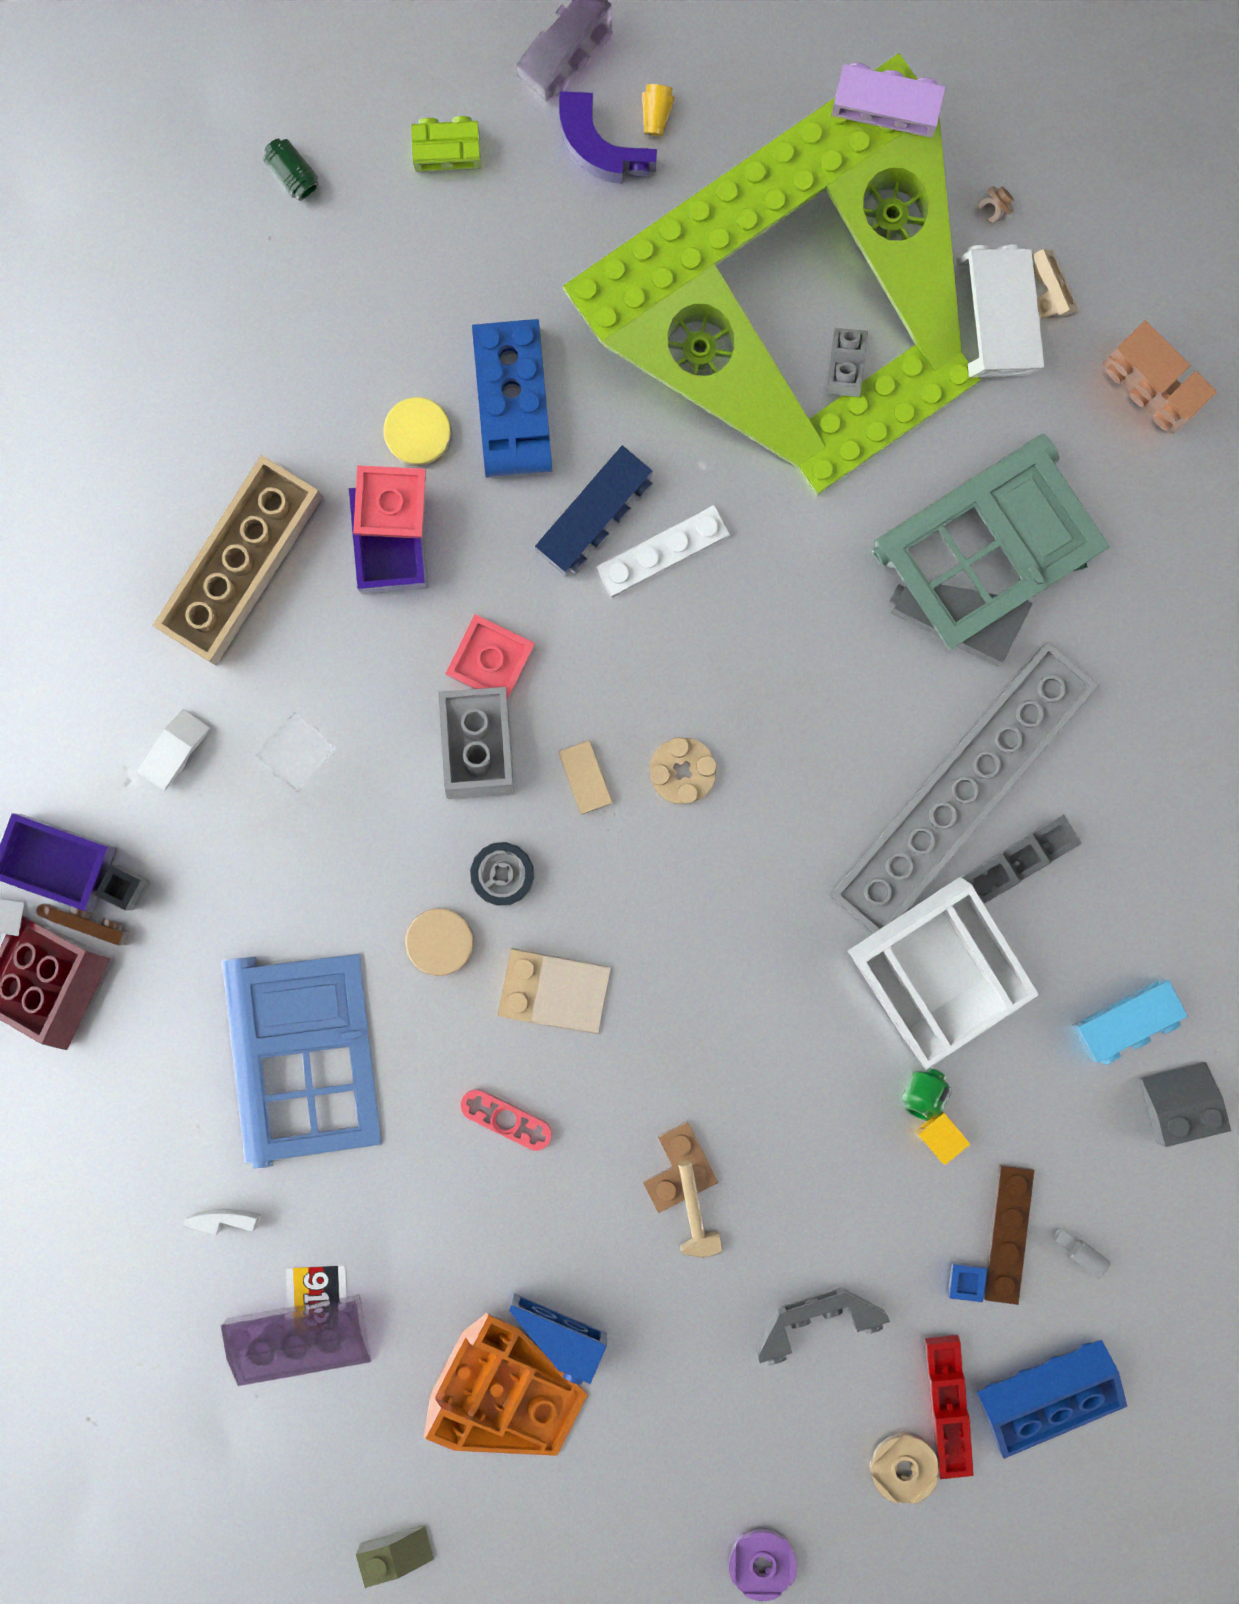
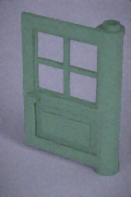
(1030, 517)

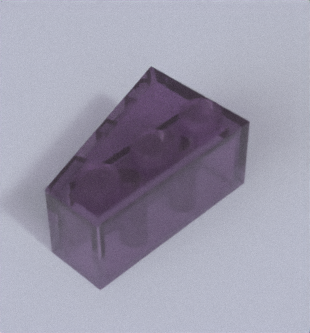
(565, 46)

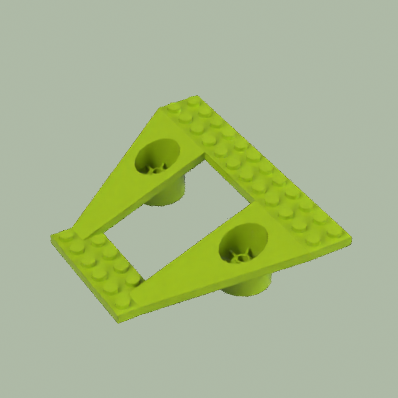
(671, 279)

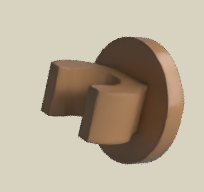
(1001, 200)

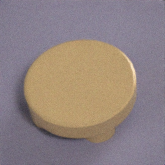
(439, 942)

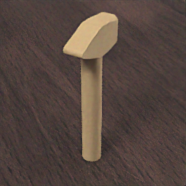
(702, 1243)

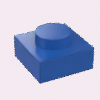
(967, 1282)

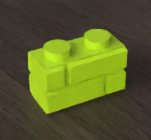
(446, 144)

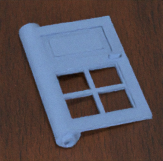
(294, 1012)

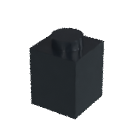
(121, 887)

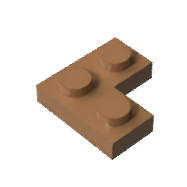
(679, 1145)

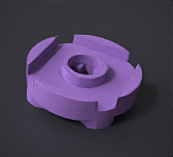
(776, 1579)

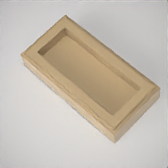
(585, 777)

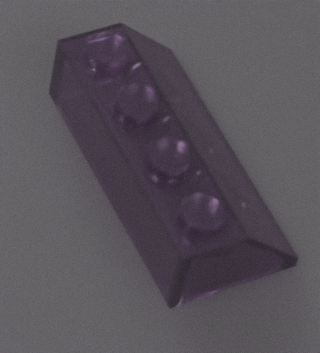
(296, 1340)

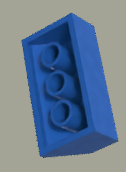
(1052, 1398)

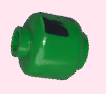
(926, 1094)

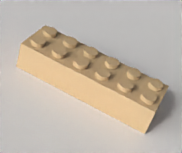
(238, 560)

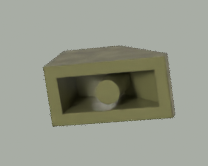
(393, 1555)

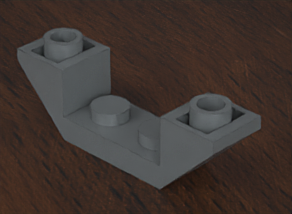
(775, 1343)

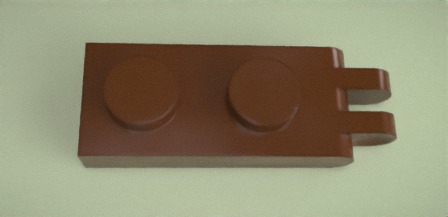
(79, 920)

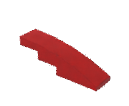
(949, 1407)

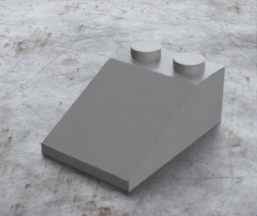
(475, 743)

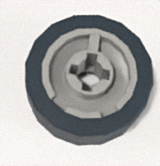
(519, 876)

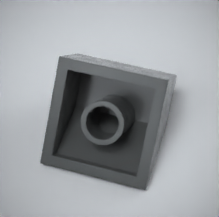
(1184, 1105)

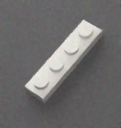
(662, 551)

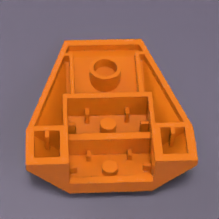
(501, 1395)

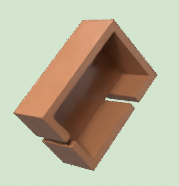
(1150, 372)

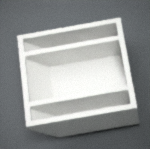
(943, 972)

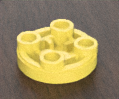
(417, 431)

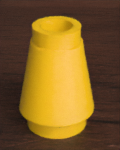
(656, 108)

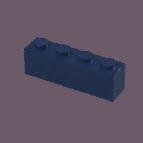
(594, 511)

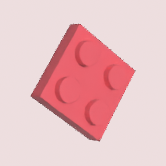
(389, 501)
(490, 656)

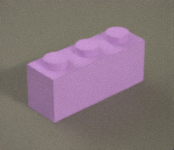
(888, 99)

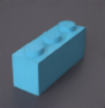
(1130, 1022)

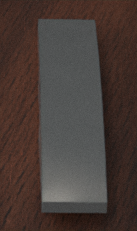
(1023, 859)

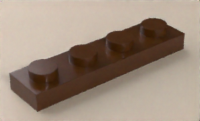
(1008, 1234)

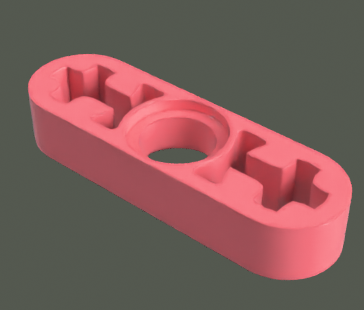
(525, 1137)

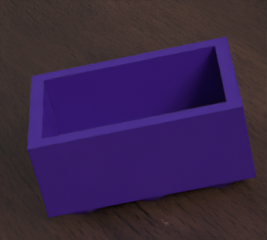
(387, 562)
(53, 861)

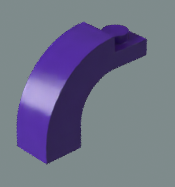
(591, 150)

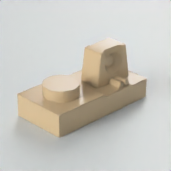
(1058, 297)

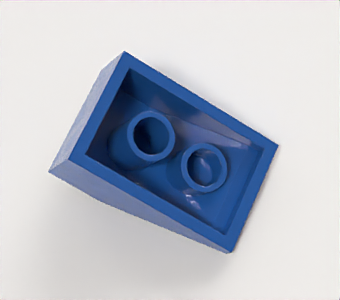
(568, 1343)

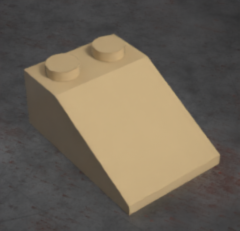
(553, 991)

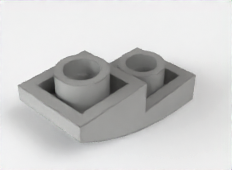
(847, 362)

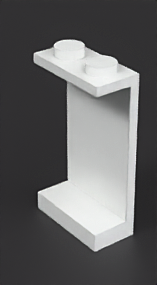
(1004, 311)

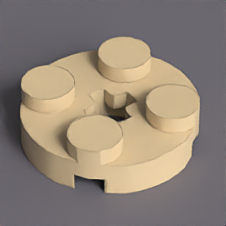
(701, 766)
(904, 1488)

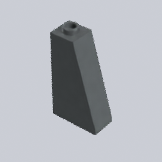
(989, 643)

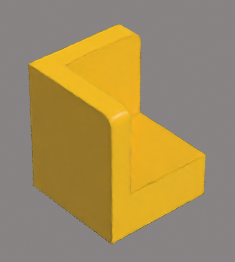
(942, 1138)

